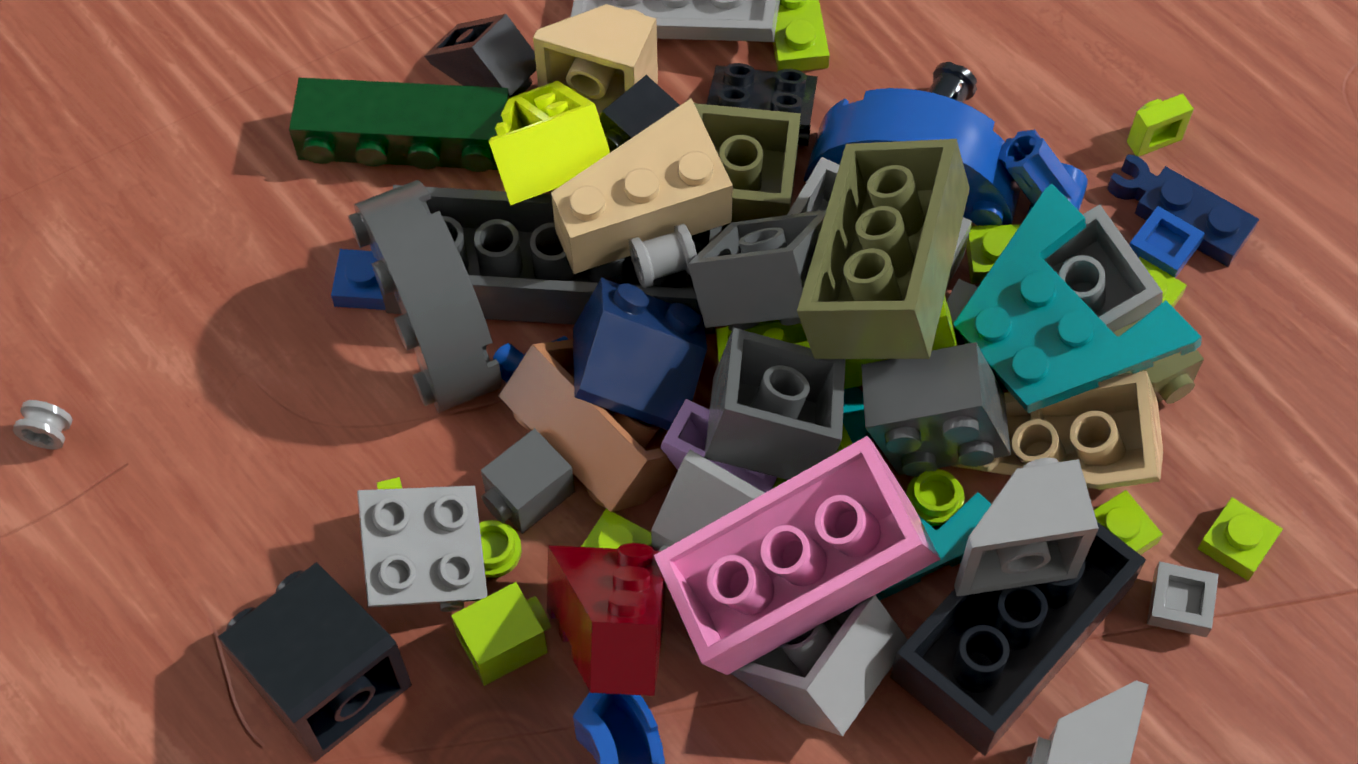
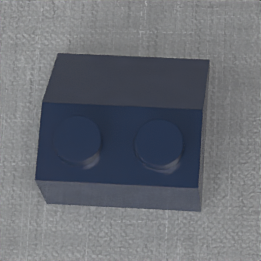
(637, 353)

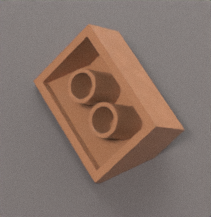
(607, 450)

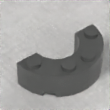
(433, 292)

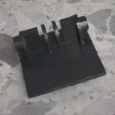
(765, 90)

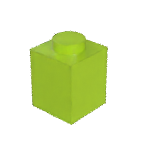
(502, 632)

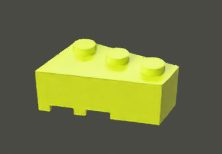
(546, 140)

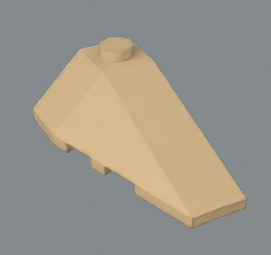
(1106, 428)

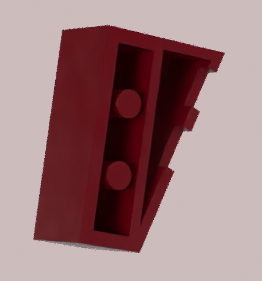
(610, 614)

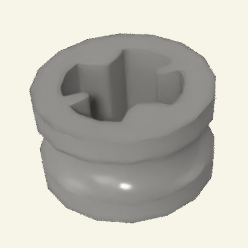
(42, 424)

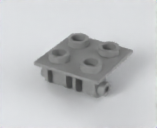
(422, 546)

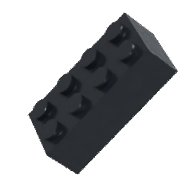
(996, 650)

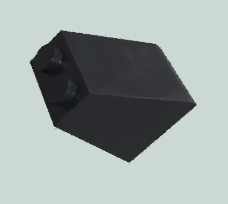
(316, 659)

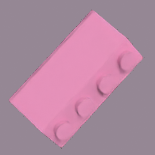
(795, 557)

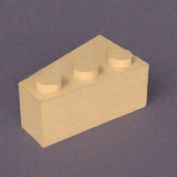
(644, 191)

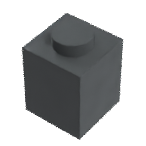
(526, 482)

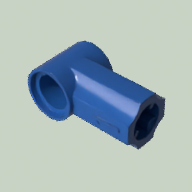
(1036, 167)

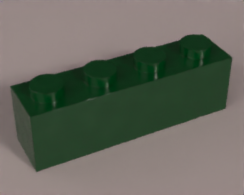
(396, 123)

